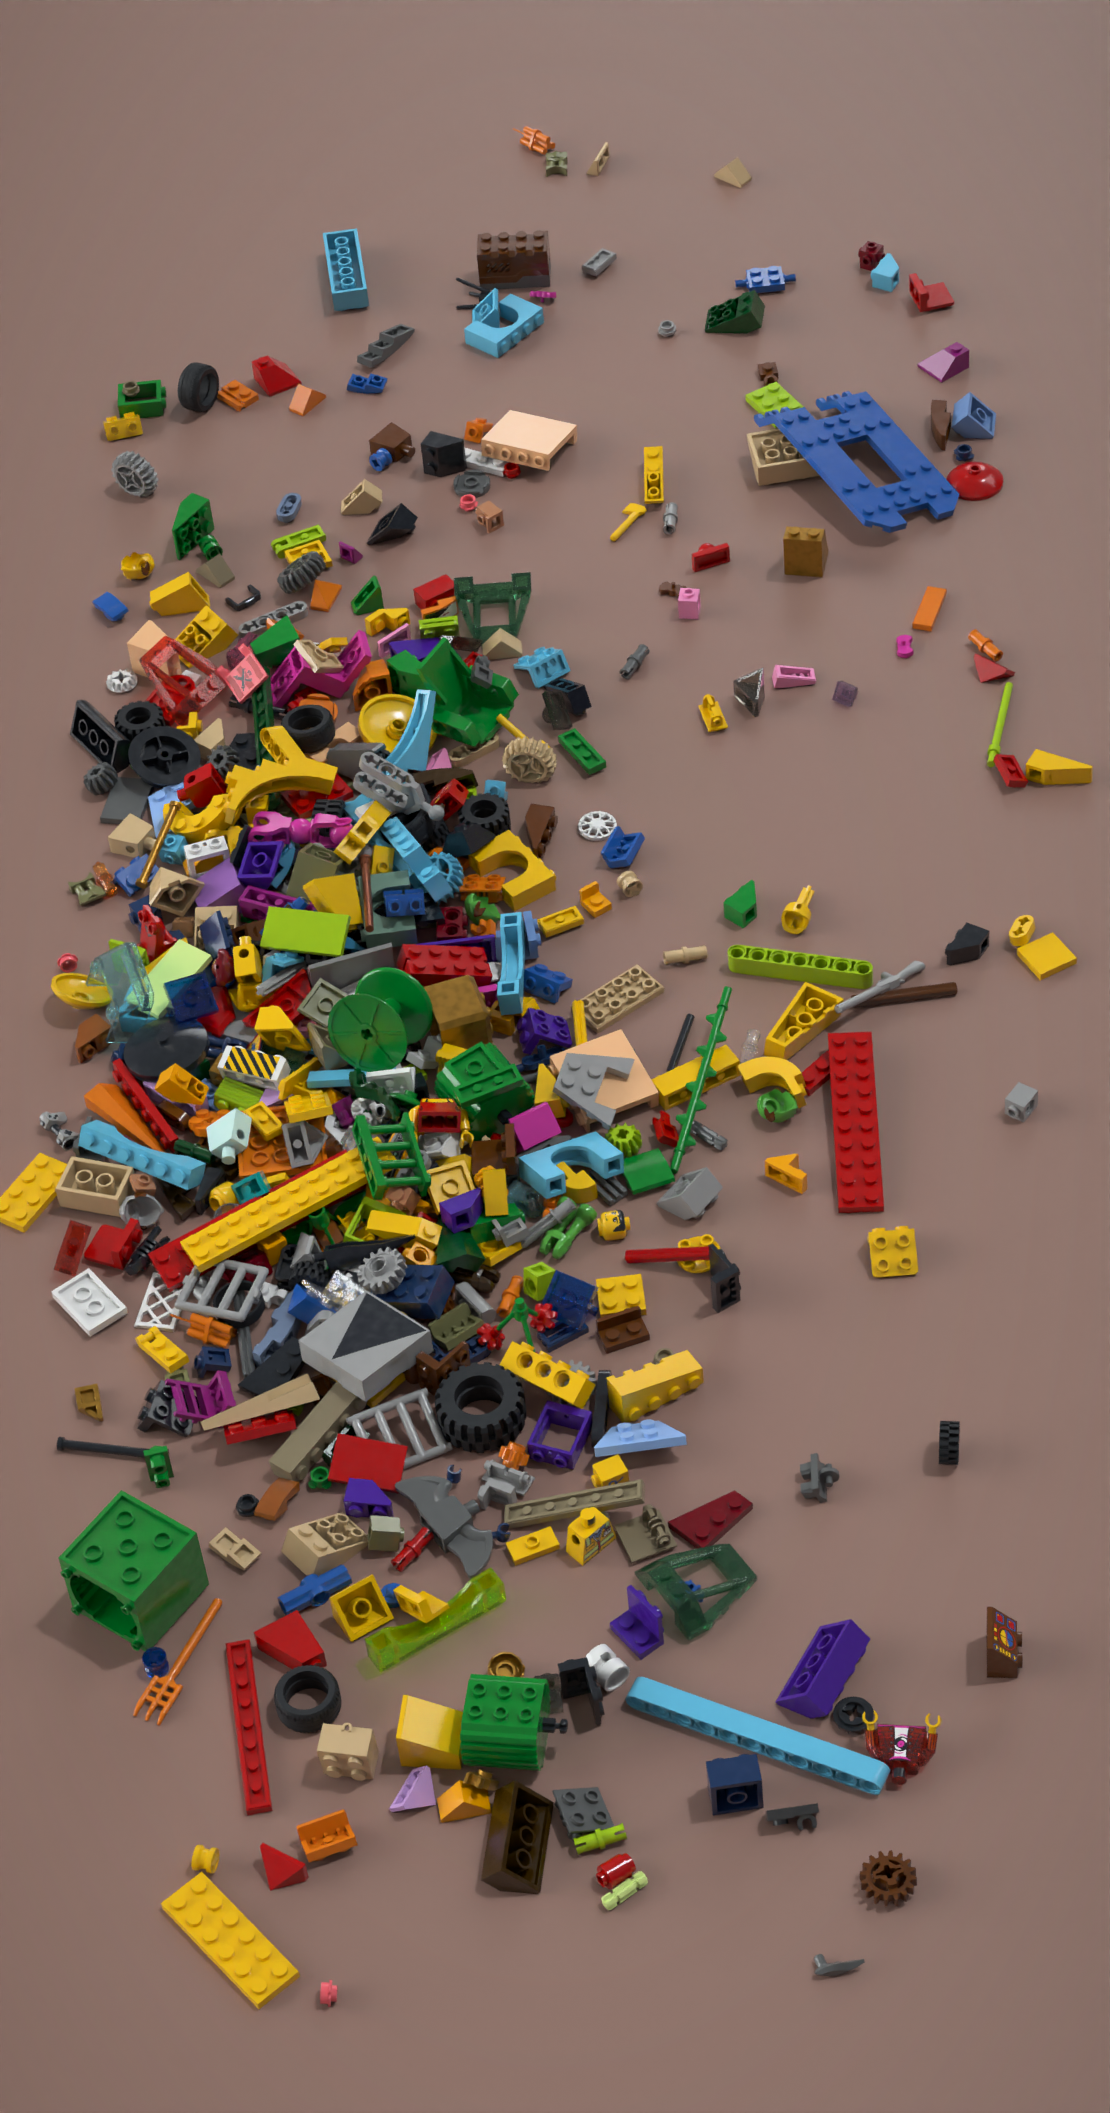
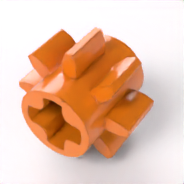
(513, 1455)

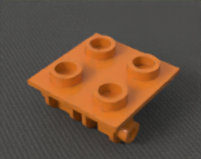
(491, 884)

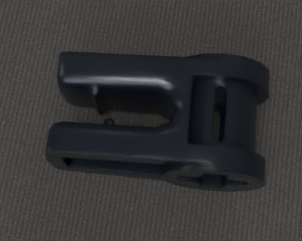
(283, 1269)

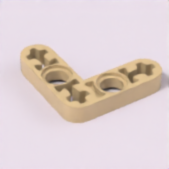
(462, 755)

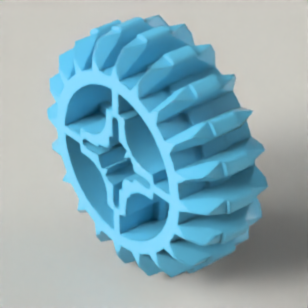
(454, 877)

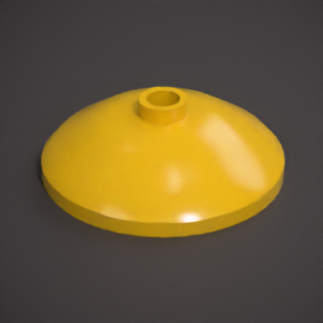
(73, 991)

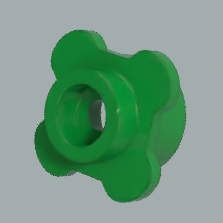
(319, 1473)

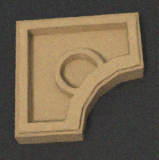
(318, 659)

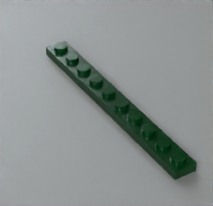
(264, 718)

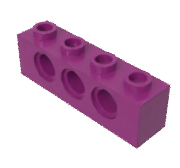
(255, 902)

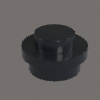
(246, 1505)

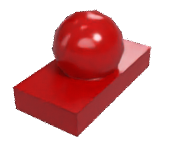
(710, 556)

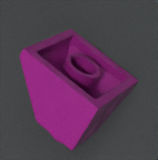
(946, 362)

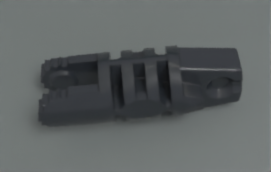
(140, 1257)

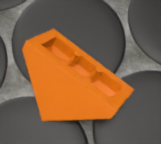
(324, 595)

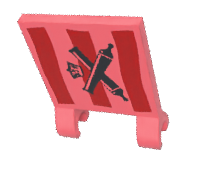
(245, 676)

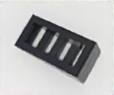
(212, 1178)

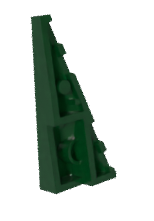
(457, 1250)

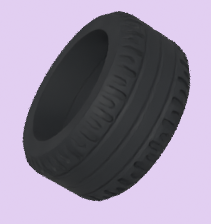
(198, 387)
(308, 717)
(417, 823)
(307, 1678)

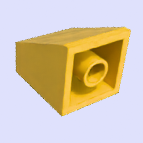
(336, 896)
(428, 1734)

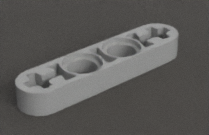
(297, 609)

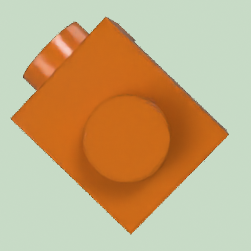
(476, 428)

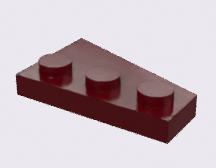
(712, 1520)

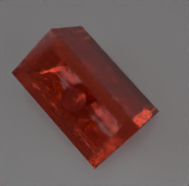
(72, 1248)

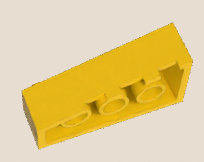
(653, 1385)

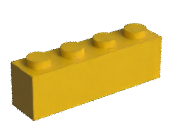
(672, 1083)

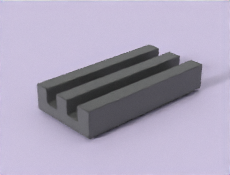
(615, 1189)

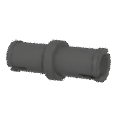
(634, 661)

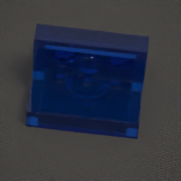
(190, 998)
(571, 1299)

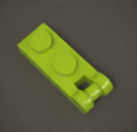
(297, 539)

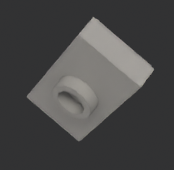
(599, 262)

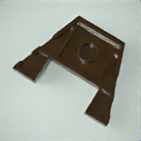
(176, 1195)

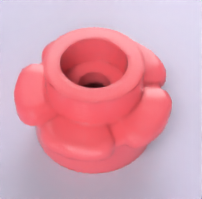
(468, 502)
(68, 966)
(328, 1993)

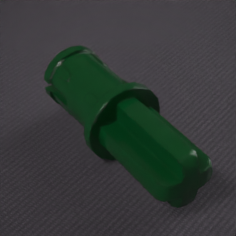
(194, 1151)

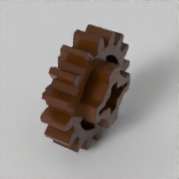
(887, 1877)

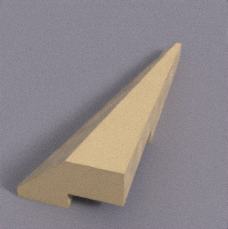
(284, 1396)

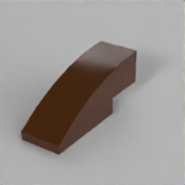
(940, 423)

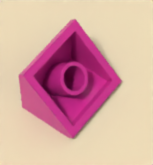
(534, 1126)

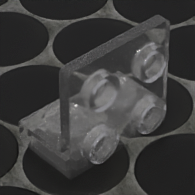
(338, 1292)

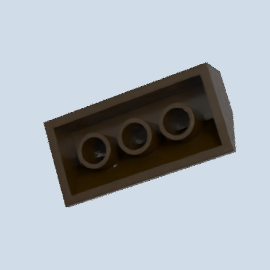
(517, 1839)

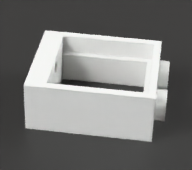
(197, 852)

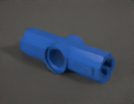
(315, 1590)

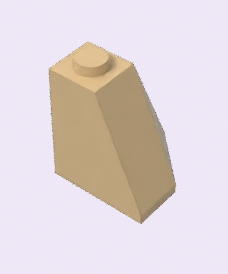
(173, 891)

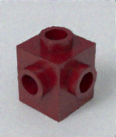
(871, 255)

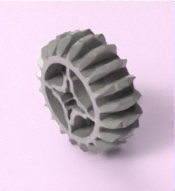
(134, 474)

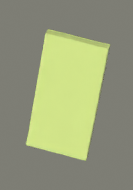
(178, 962)

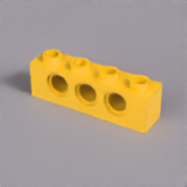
(575, 1392)

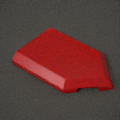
(218, 1022)

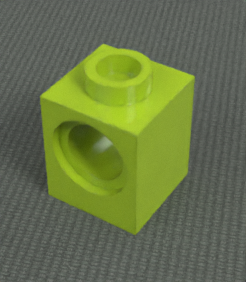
(537, 1280)

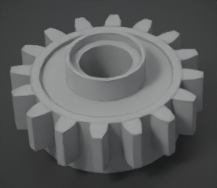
(382, 1271)

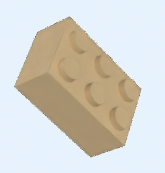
(94, 1186)

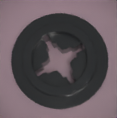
(846, 1707)

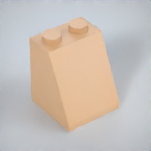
(143, 642)

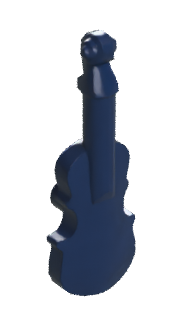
(543, 1057)

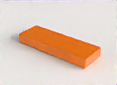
(929, 608)

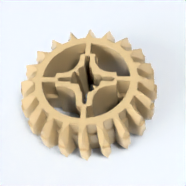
(529, 760)

